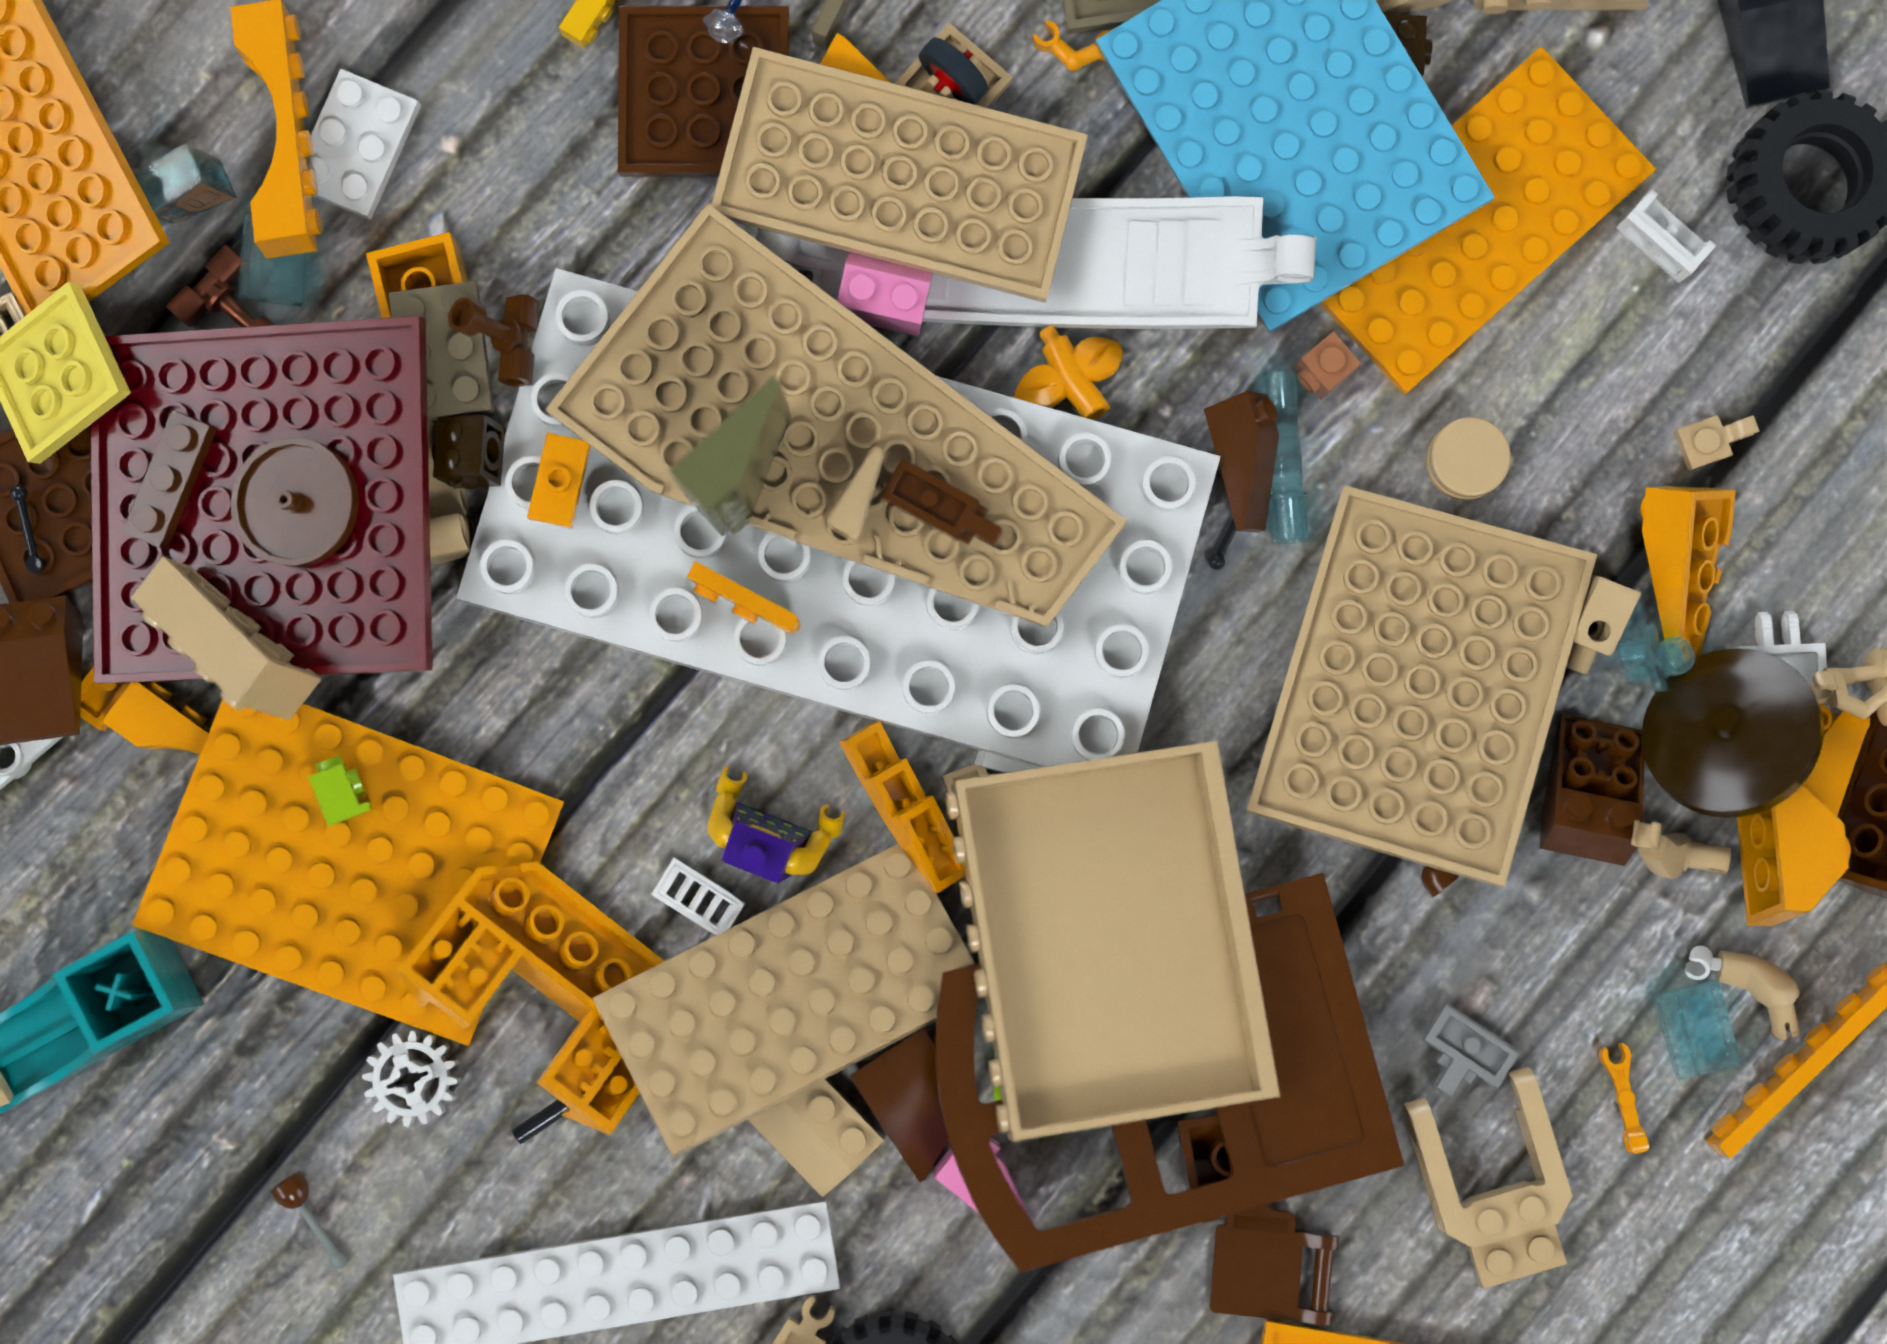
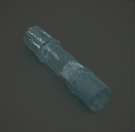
(1288, 497)

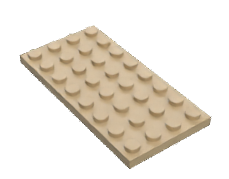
(899, 174)
(784, 998)

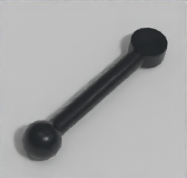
(1217, 560)
(34, 563)

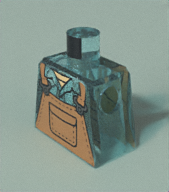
(185, 184)

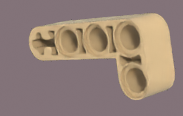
(450, 515)

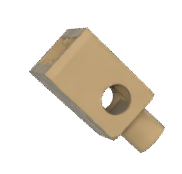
(1611, 609)

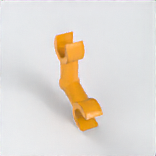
(1069, 57)

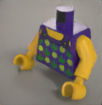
(764, 842)

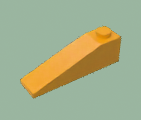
(1682, 546)

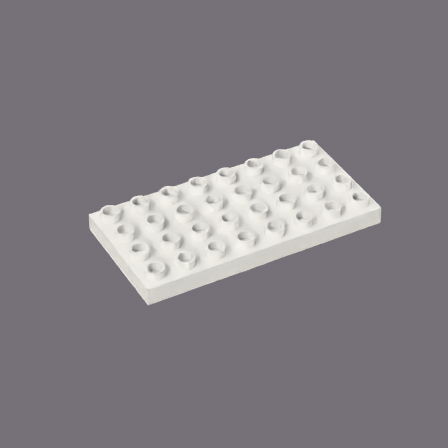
(863, 634)

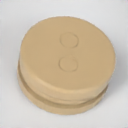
(1468, 458)

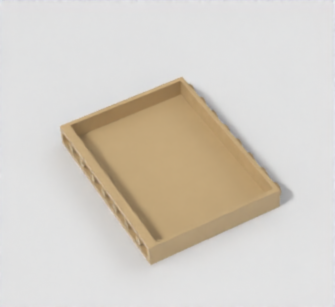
(1111, 941)

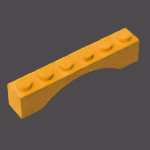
(283, 204)
(154, 722)

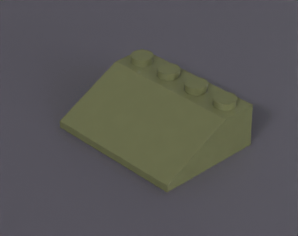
(732, 462)

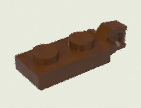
(939, 505)

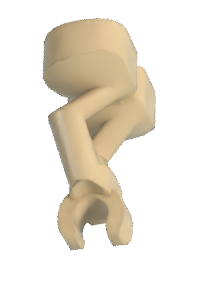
(1832, 684)

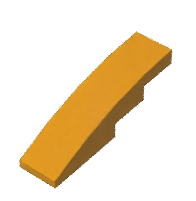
(903, 806)

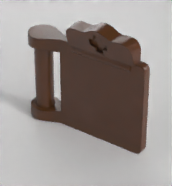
(1260, 1267)

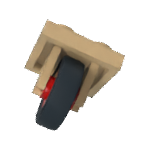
(956, 70)

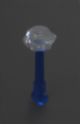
(723, 24)

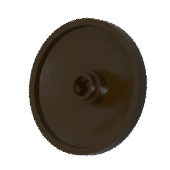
(1733, 733)

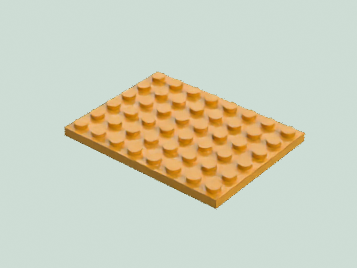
(338, 904)

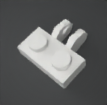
(1803, 657)

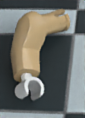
(1756, 975)

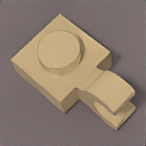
(1709, 441)

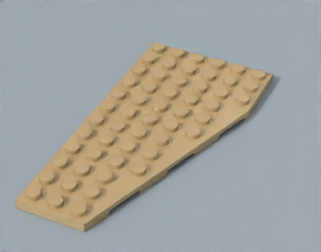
(734, 315)

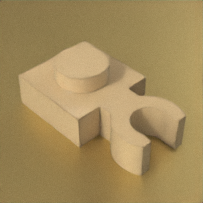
(805, 1331)

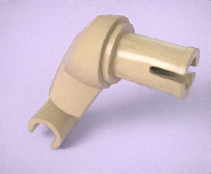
(1676, 852)

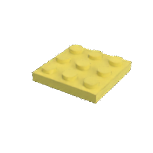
(57, 373)

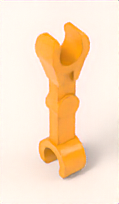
(1633, 1134)

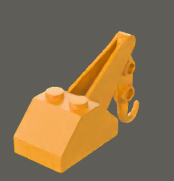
(1800, 844)

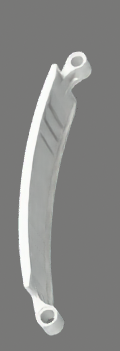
(1119, 268)

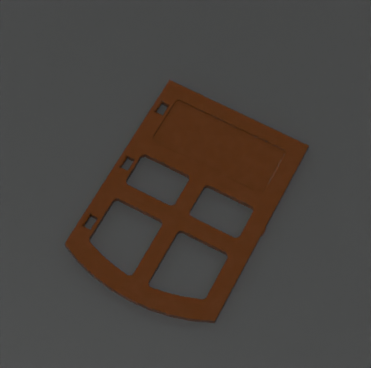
(1316, 1135)

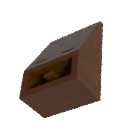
(1593, 790)

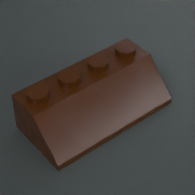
(1866, 814)

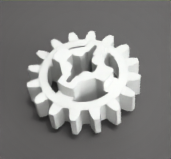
(416, 1094)

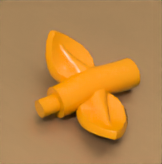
(1071, 373)

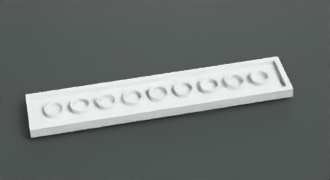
(621, 1278)

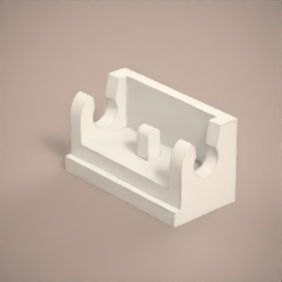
(1664, 237)

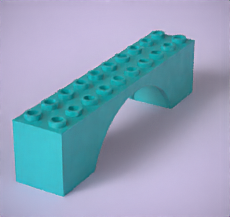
(93, 1012)

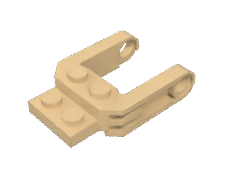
(1510, 1227)

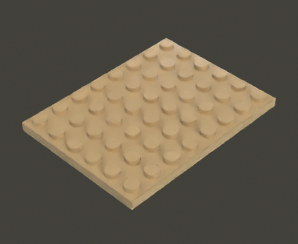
(1422, 685)

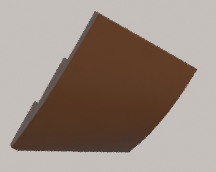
(906, 1100)

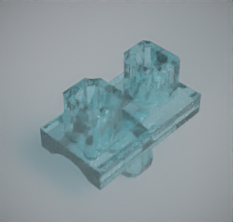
(1649, 658)

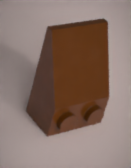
(40, 670)

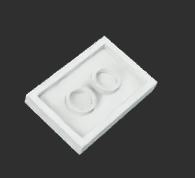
(359, 142)

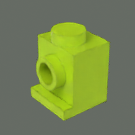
(338, 791)

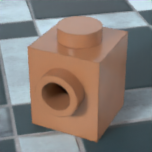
(1326, 366)

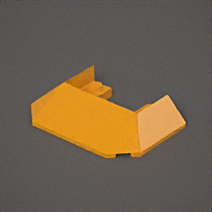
(558, 944)

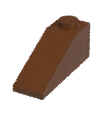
(1247, 441)

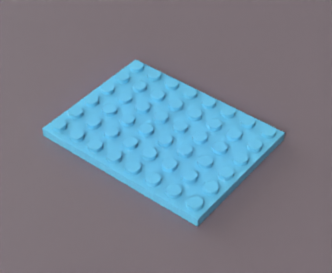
(1309, 114)

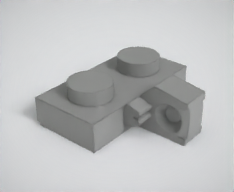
(1467, 1051)

